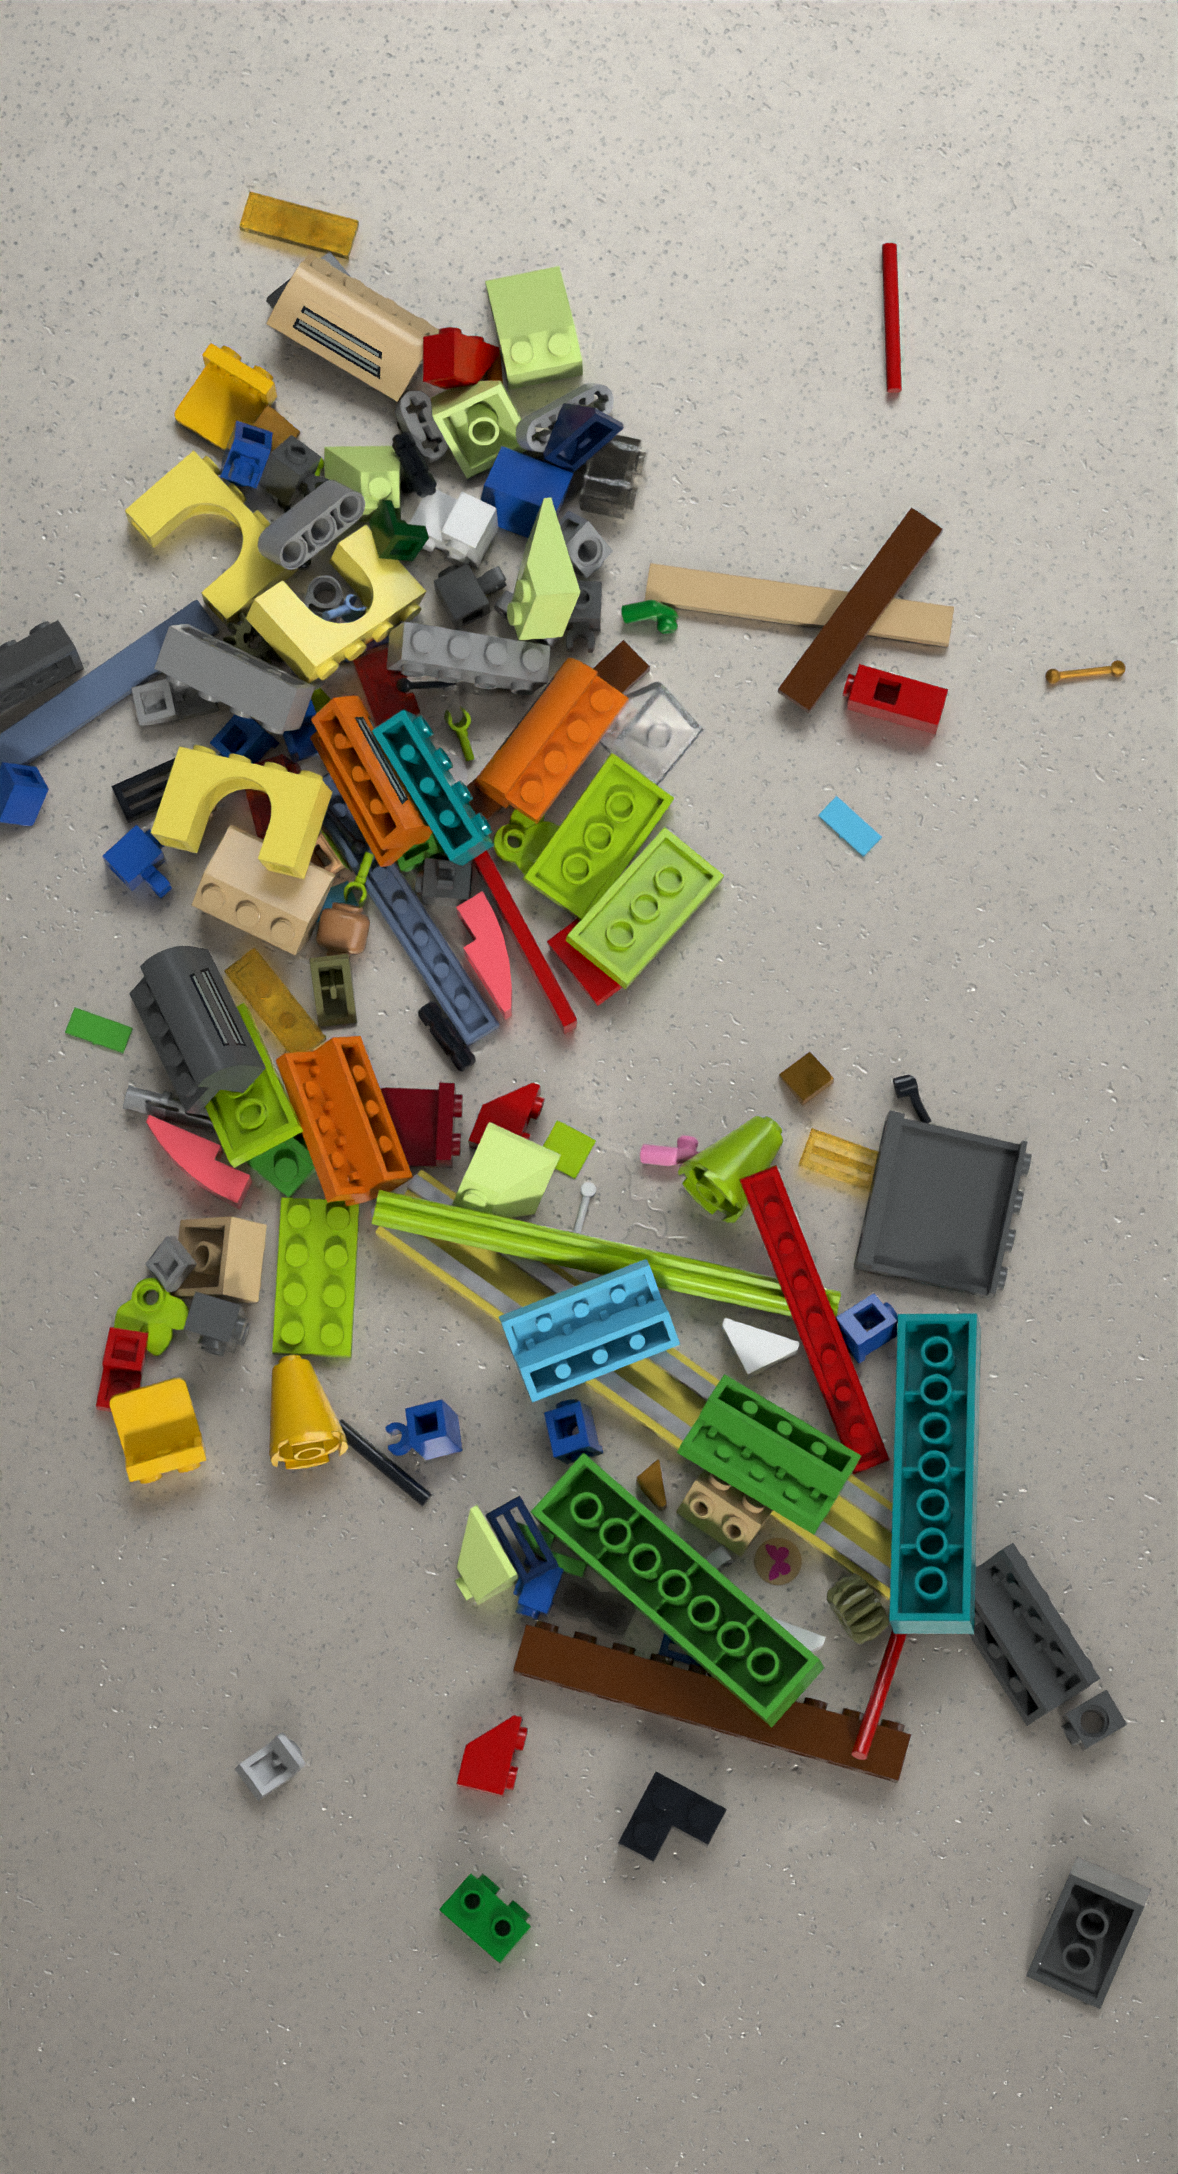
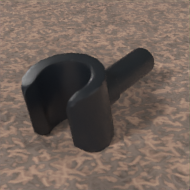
(908, 1086)

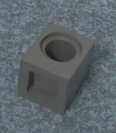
(1108, 1712)

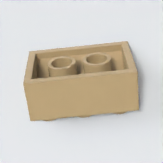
(258, 900)

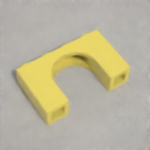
(195, 490)
(318, 646)
(203, 779)

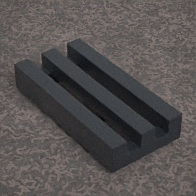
(137, 780)

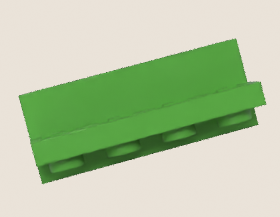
(769, 1454)

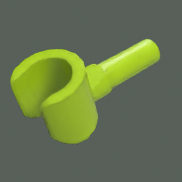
(461, 731)
(360, 879)

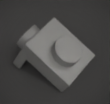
(271, 1766)

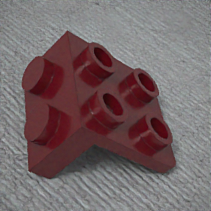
(426, 1123)

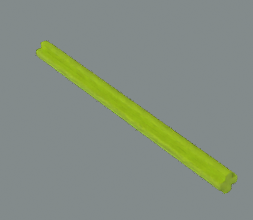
(581, 1251)

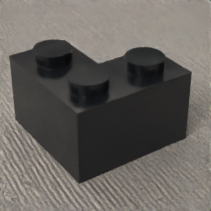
(668, 1807)

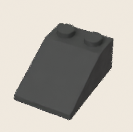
(1088, 1932)

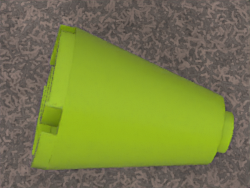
(716, 1170)

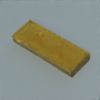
(299, 225)
(274, 1003)

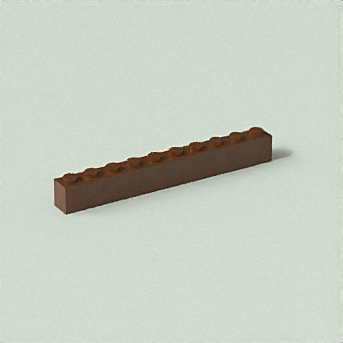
(703, 1701)

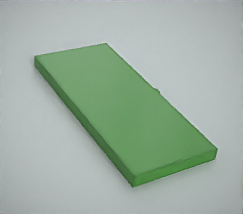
(98, 1030)

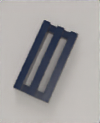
(538, 1570)

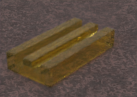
(833, 1173)

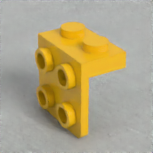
(225, 394)
(158, 1430)

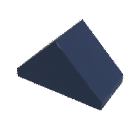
(579, 435)

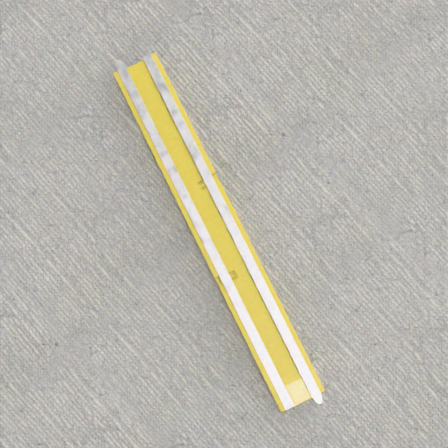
(658, 1391)

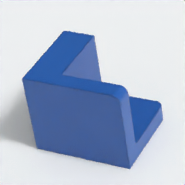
(298, 741)
(21, 793)

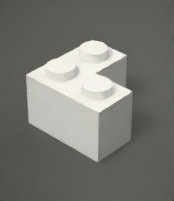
(457, 527)

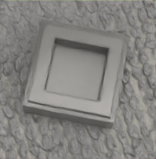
(171, 1264)

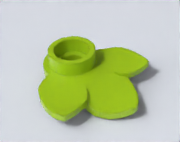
(531, 839)
(154, 1319)

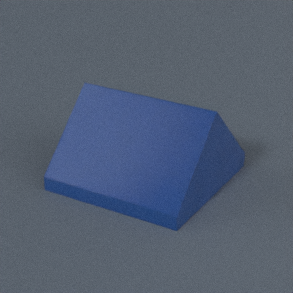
(519, 486)

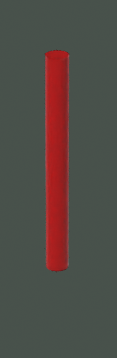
(891, 318)
(878, 1695)

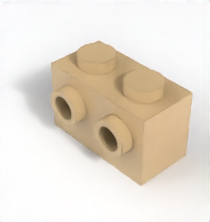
(724, 1512)

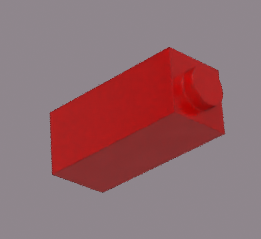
(895, 698)

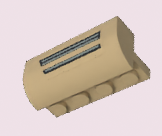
(351, 326)

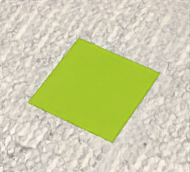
(572, 1147)

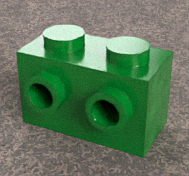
(486, 1917)

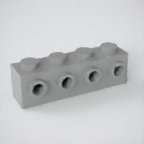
(468, 658)
(234, 678)

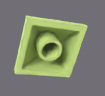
(477, 423)
(368, 470)
(506, 1175)
(482, 1561)

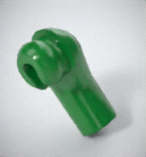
(653, 610)

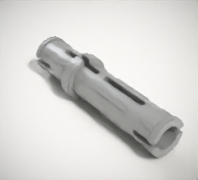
(137, 1099)

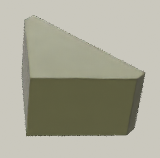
(333, 990)

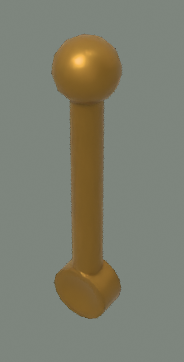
(1116, 669)

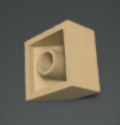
(226, 1256)

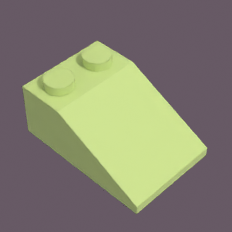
(534, 328)
(545, 582)

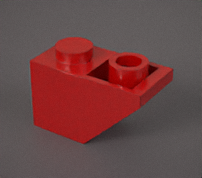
(455, 358)
(509, 1112)
(489, 1758)

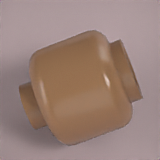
(343, 929)

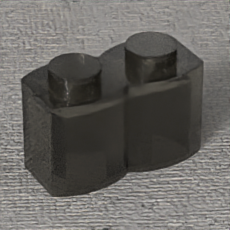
(611, 476)
(604, 1611)

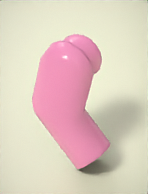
(667, 1155)

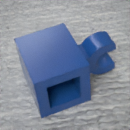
(246, 455)
(137, 860)
(430, 1431)

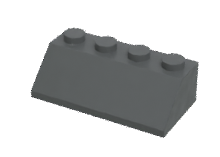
(36, 663)

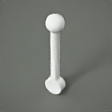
(588, 1191)

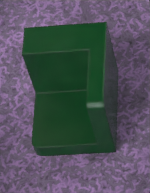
(395, 537)

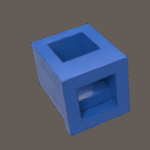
(243, 738)
(865, 1315)
(560, 1425)
(537, 1595)

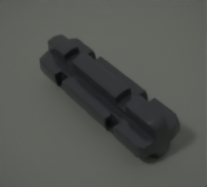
(414, 464)
(446, 1036)

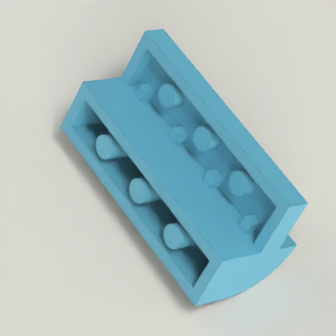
(589, 1330)

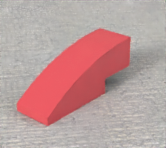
(487, 951)
(201, 1163)

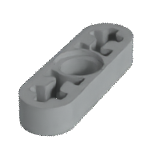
(548, 414)

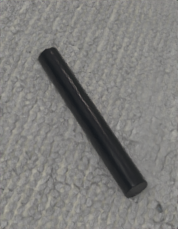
(385, 1465)

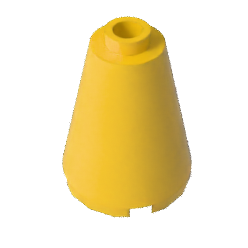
(301, 1417)

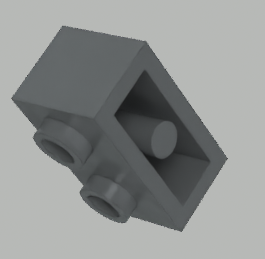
(216, 1324)

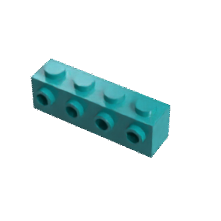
(433, 788)

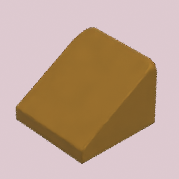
(272, 421)
(806, 1078)
(652, 1485)

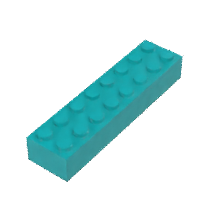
(935, 1474)

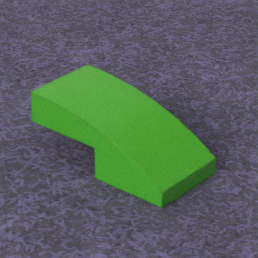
(570, 1565)

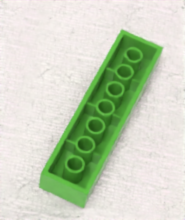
(678, 1590)

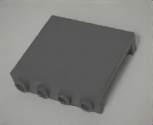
(942, 1206)

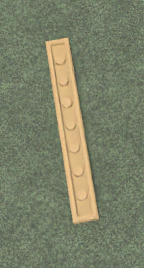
(790, 603)

